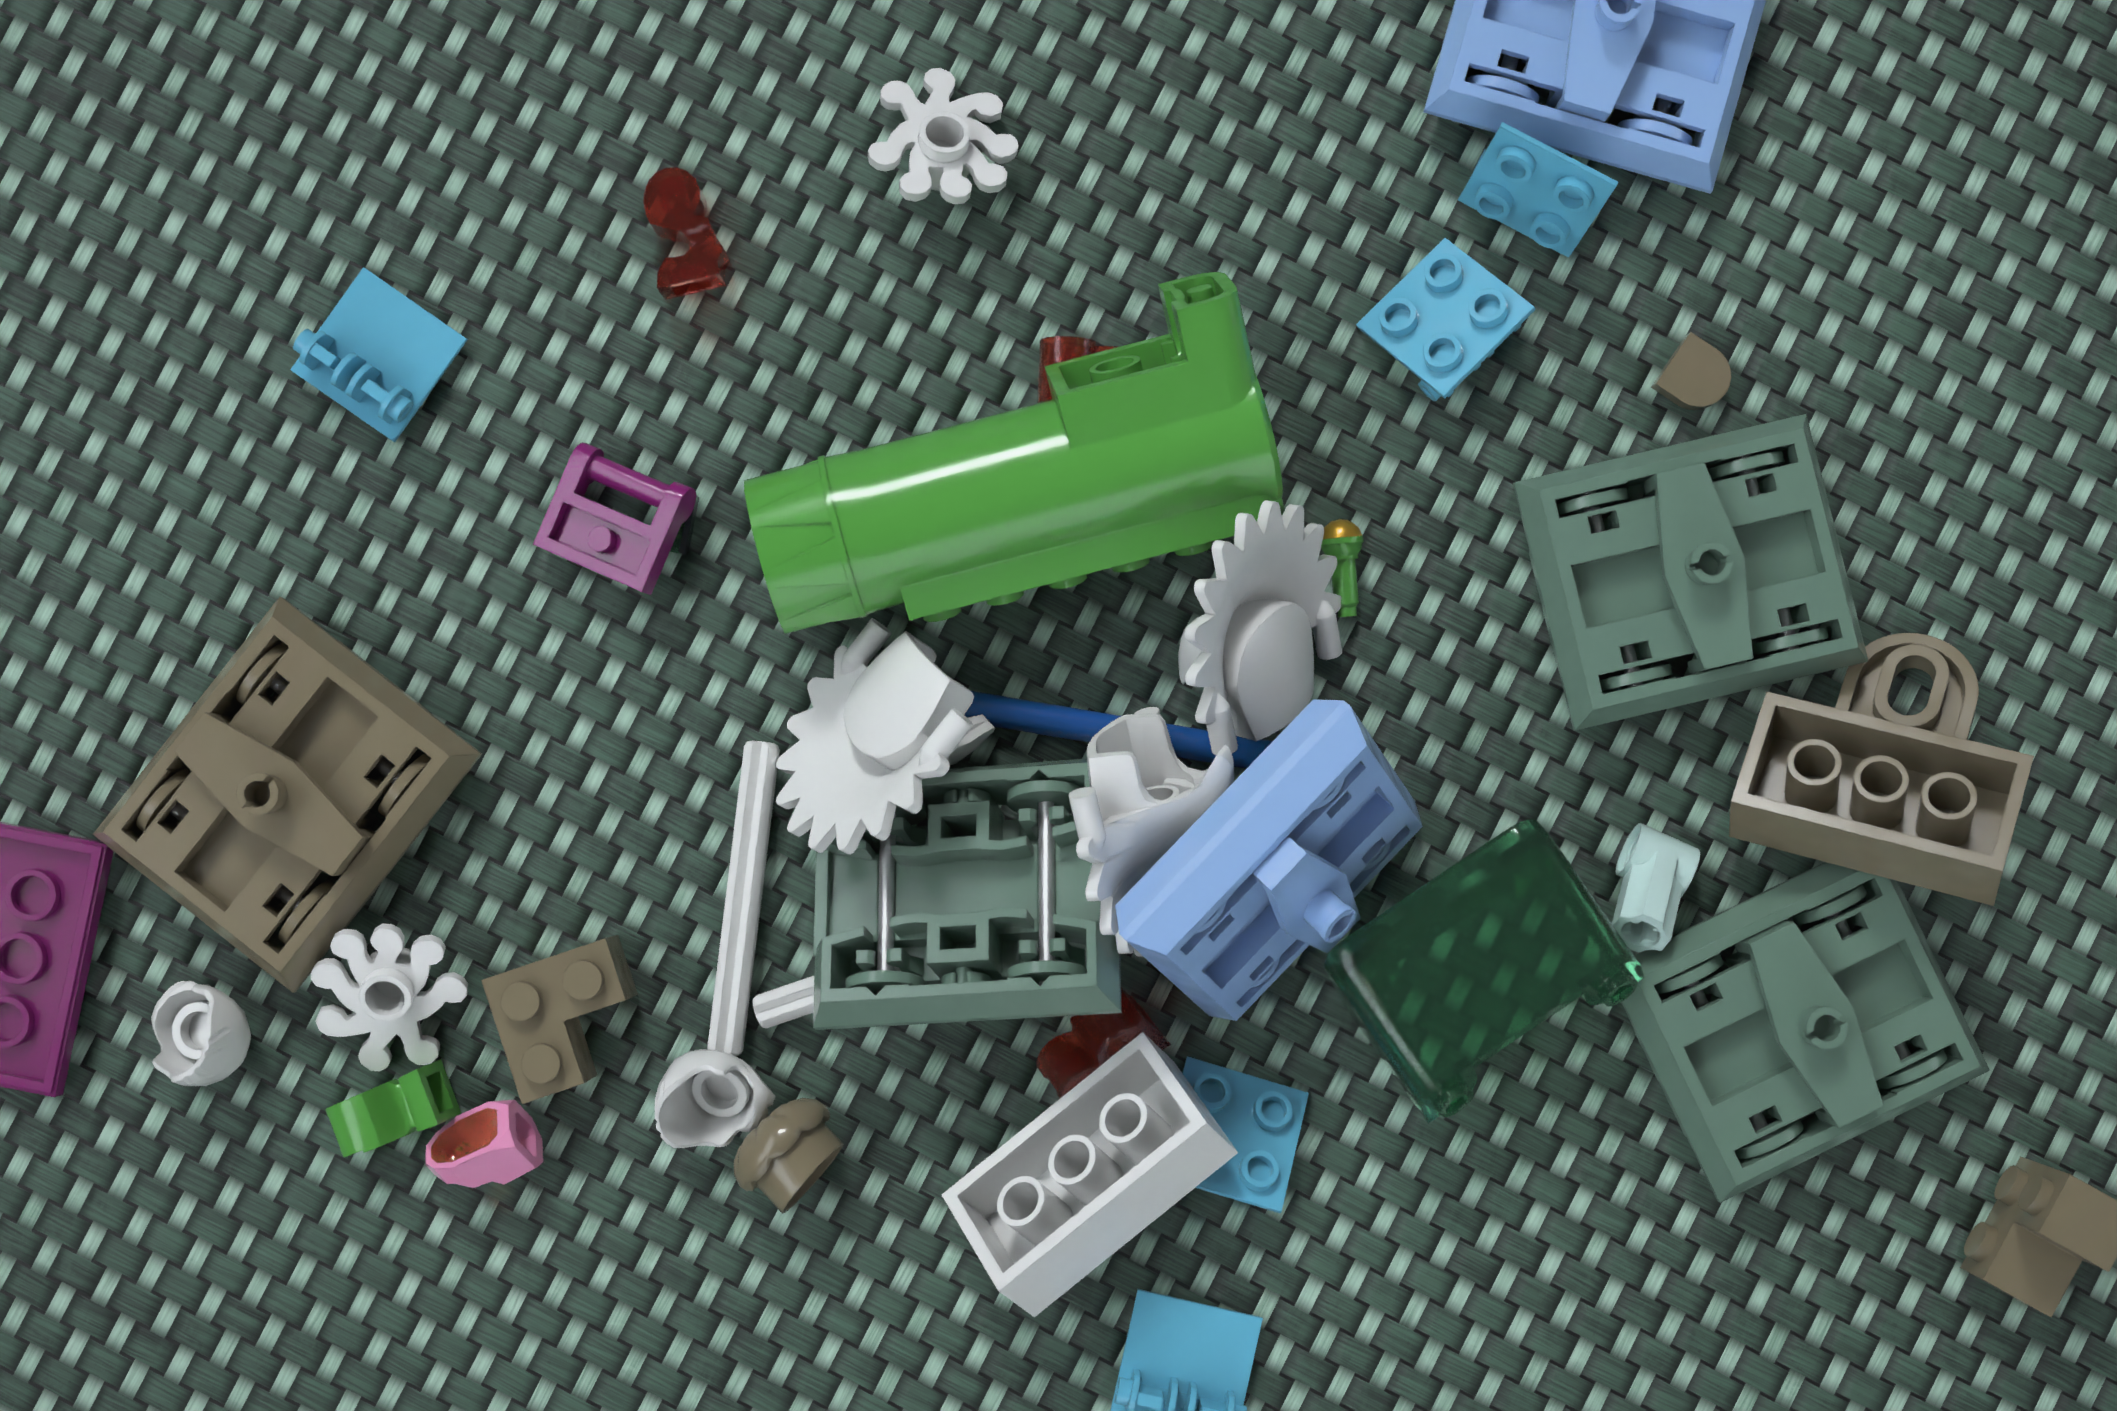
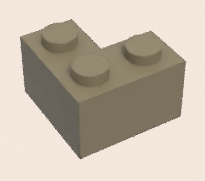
(540, 1009)
(2041, 1234)

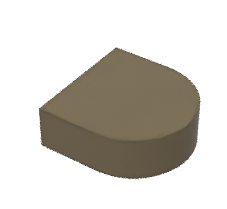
(1694, 375)

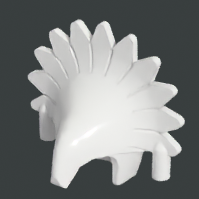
(1257, 624)
(874, 739)
(1137, 806)

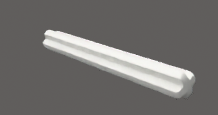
(743, 897)

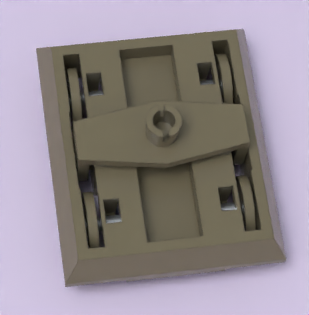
(283, 792)

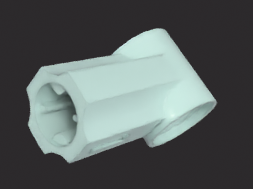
(1654, 877)

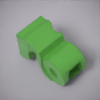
(394, 1110)

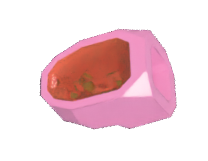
(486, 1145)

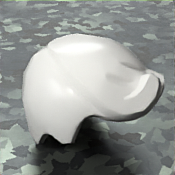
(199, 1034)
(709, 1099)

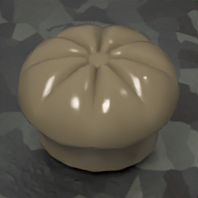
(787, 1152)

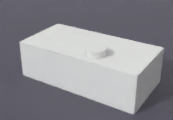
(1088, 1175)

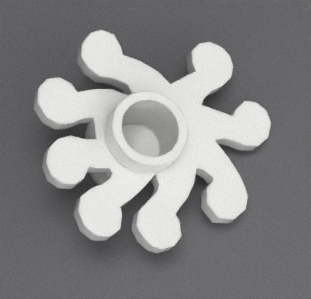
(944, 140)
(386, 993)

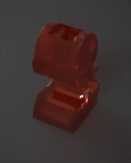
(678, 213)
(1093, 1041)

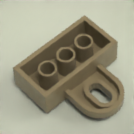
(1882, 785)

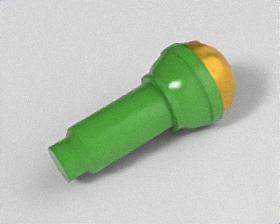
(1345, 542)

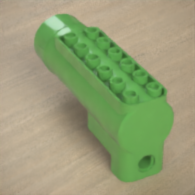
(1125, 464)

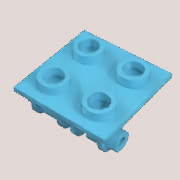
(1536, 190)
(1445, 318)
(377, 354)
(1261, 1124)
(1185, 1356)

